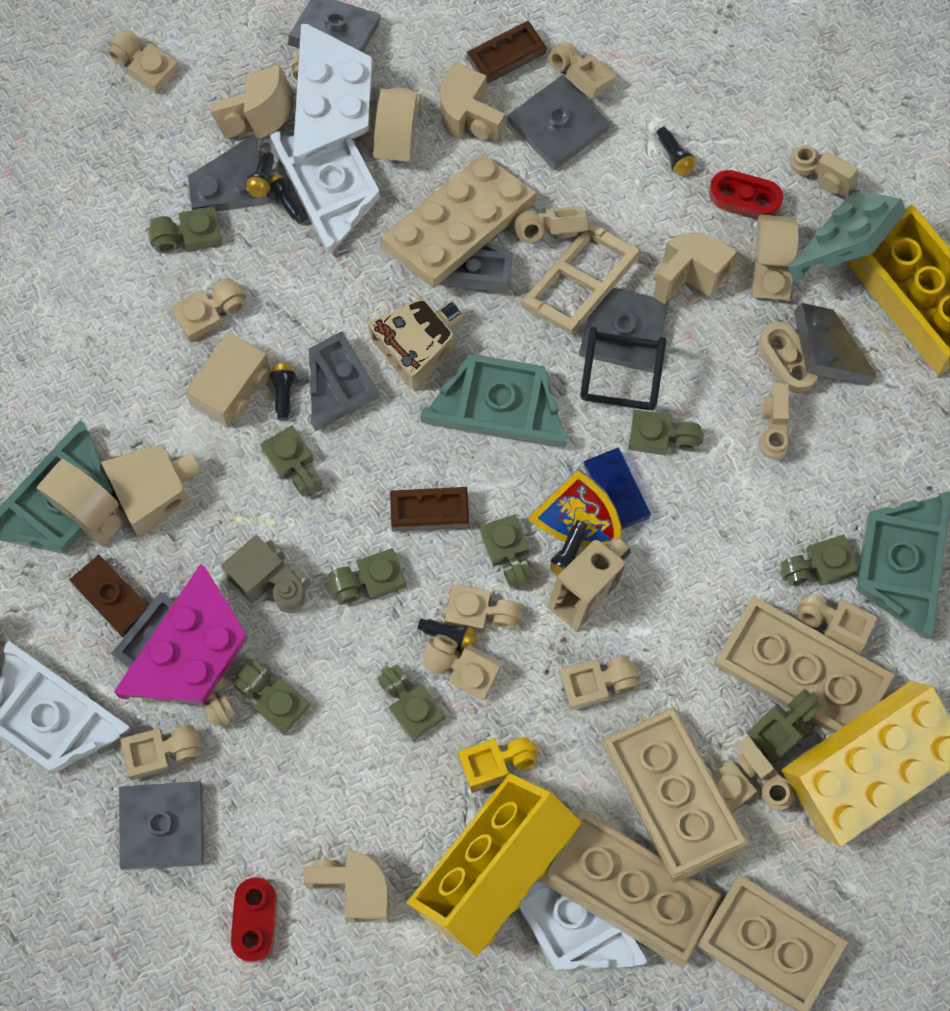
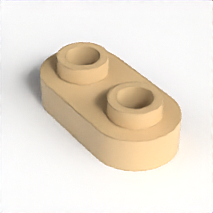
(786, 360)

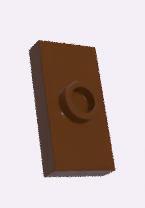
(507, 51)
(429, 509)
(109, 595)

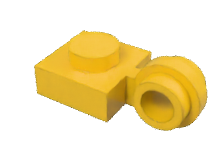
(486, 764)

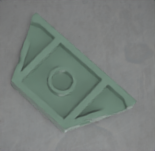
(850, 232)
(499, 400)
(30, 518)
(905, 560)

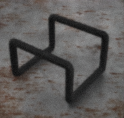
(660, 345)

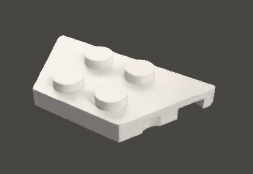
(331, 93)
(330, 185)
(49, 715)
(575, 936)

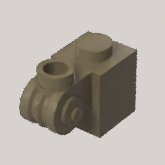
(261, 567)

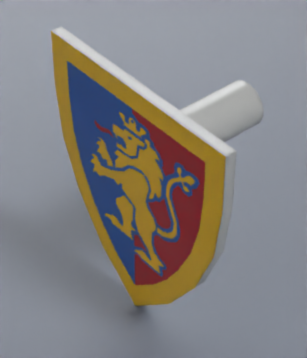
(580, 500)

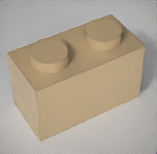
(228, 380)

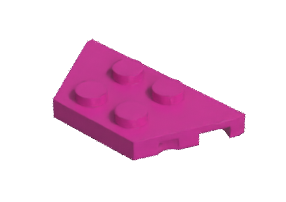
(188, 647)

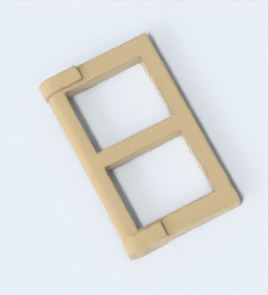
(600, 289)

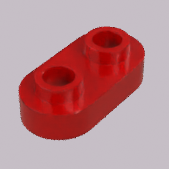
(746, 193)
(254, 919)

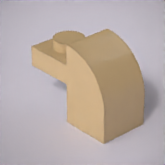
(462, 105)
(260, 109)
(396, 124)
(774, 251)
(694, 260)
(82, 501)
(363, 884)

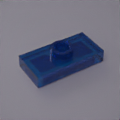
(616, 479)

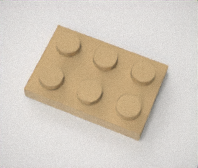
(771, 945)

